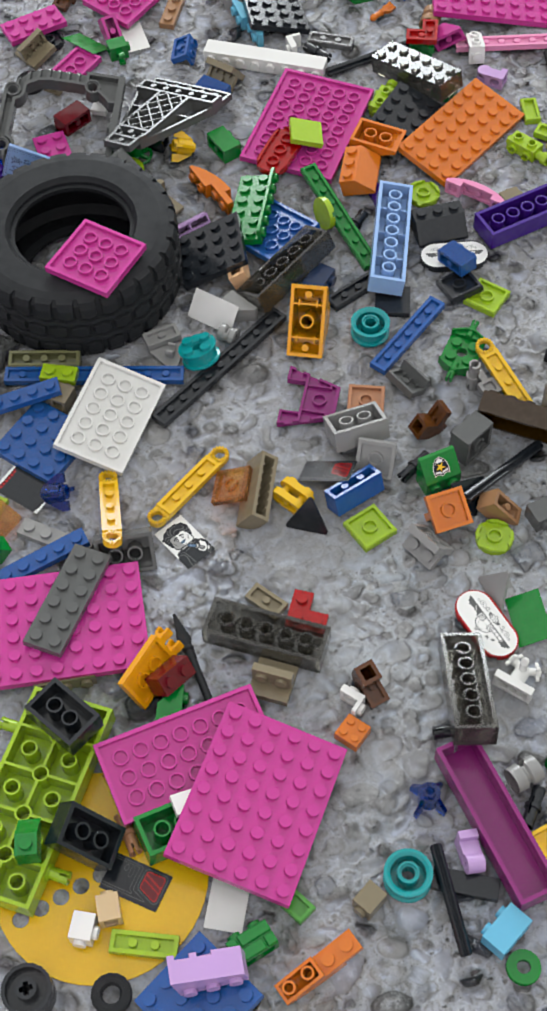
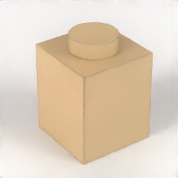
(109, 909)

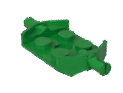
(461, 341)

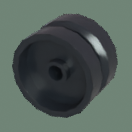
(31, 979)

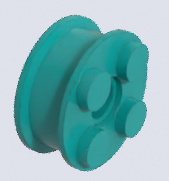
(370, 327)
(199, 351)
(407, 861)

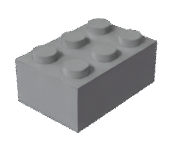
(360, 421)

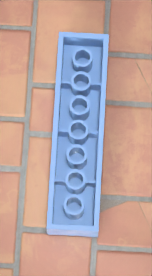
(390, 238)

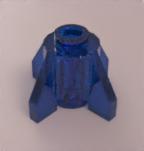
(56, 492)
(428, 797)

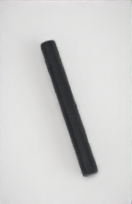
(451, 900)

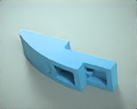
(241, 19)

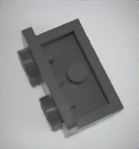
(408, 379)

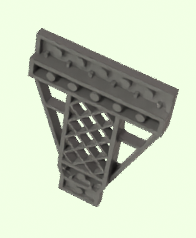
(165, 106)

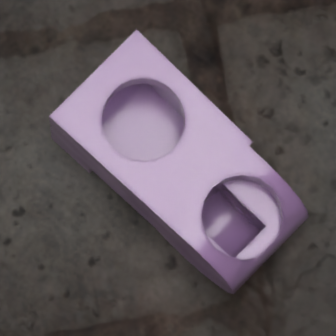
(492, 77)
(470, 851)

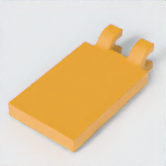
(148, 659)

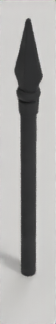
(188, 649)

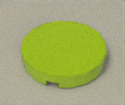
(425, 193)
(323, 213)
(494, 537)

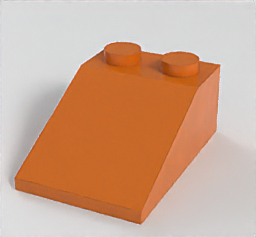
(377, 137)

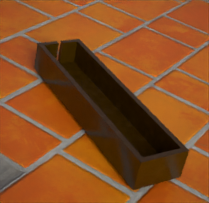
(515, 415)

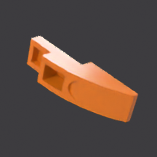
(212, 186)
(319, 967)

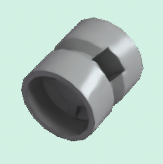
(522, 775)

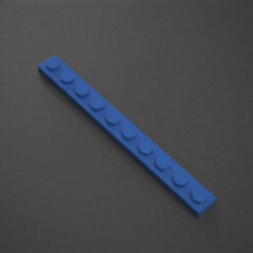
(31, 375)

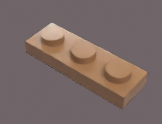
(171, 14)

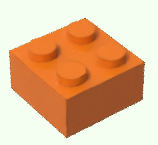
(352, 732)

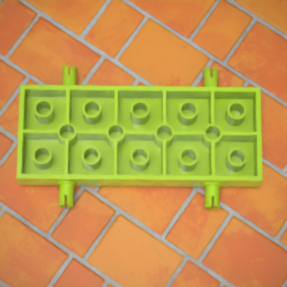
(33, 783)

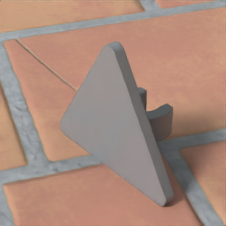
(167, 354)
(496, 586)

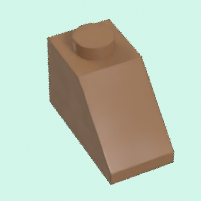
(497, 505)

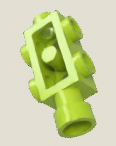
(381, 95)
(526, 147)

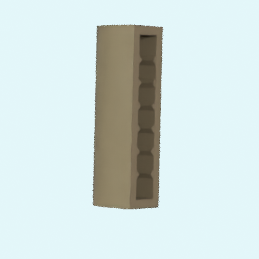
(256, 509)

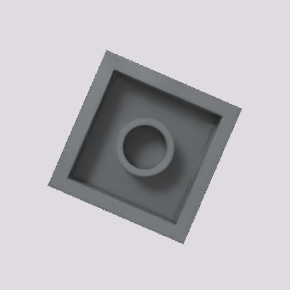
(471, 437)

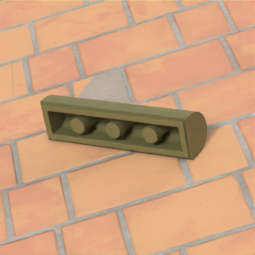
(36, 358)

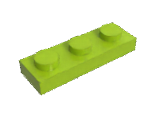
(143, 944)

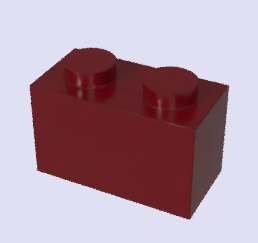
(72, 118)
(170, 675)

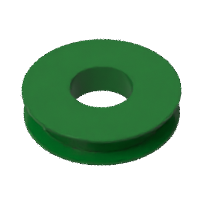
(518, 977)

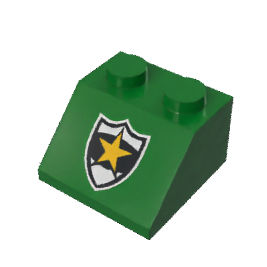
(438, 470)

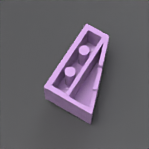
(208, 971)

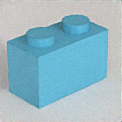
(505, 930)

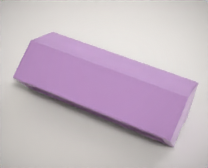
(188, 224)

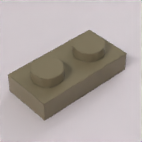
(265, 599)

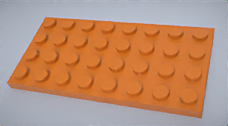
(460, 132)

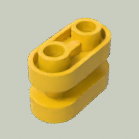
(292, 494)

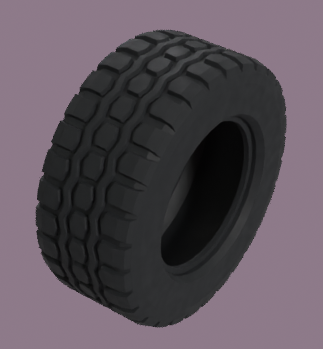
(50, 203)

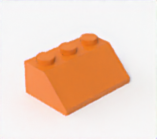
(359, 171)

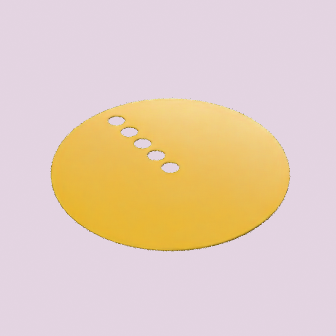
(46, 939)

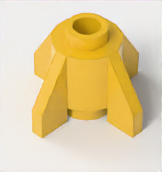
(182, 146)

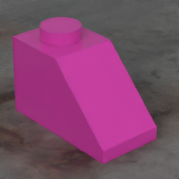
(109, 27)
(448, 35)

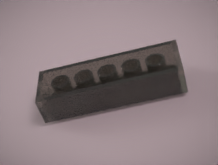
(417, 70)
(286, 267)
(266, 634)
(468, 689)

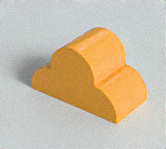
(308, 320)

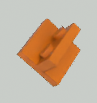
(447, 510)

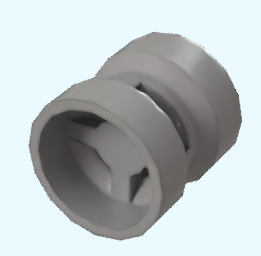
(227, 334)

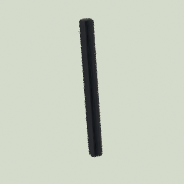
(353, 63)
(503, 470)

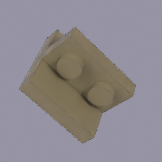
(35, 50)
(224, 72)
(273, 680)

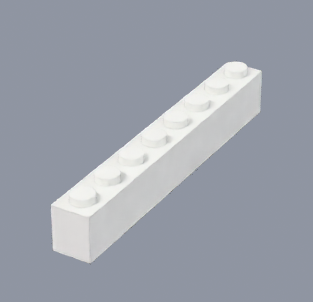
(263, 59)

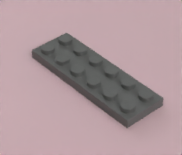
(67, 600)

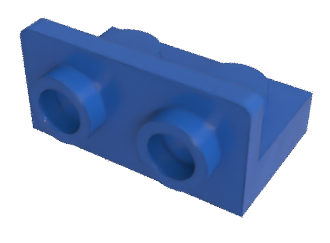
(184, 49)

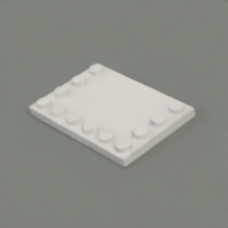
(109, 416)

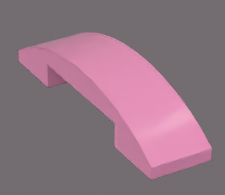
(472, 189)

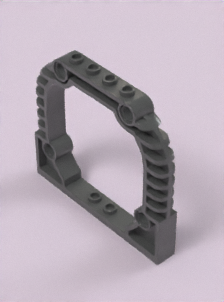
(96, 87)

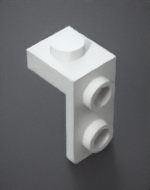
(476, 47)

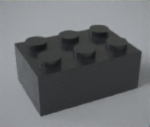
(64, 716)
(85, 836)

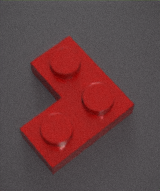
(423, 36)
(301, 608)

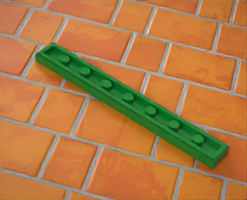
(343, 222)

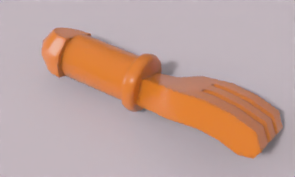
(386, 9)

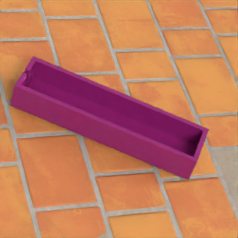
(498, 822)

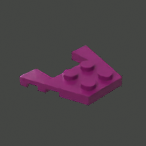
(318, 400)

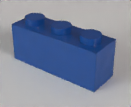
(349, 494)

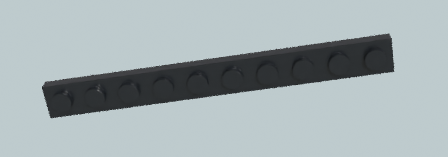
(228, 359)

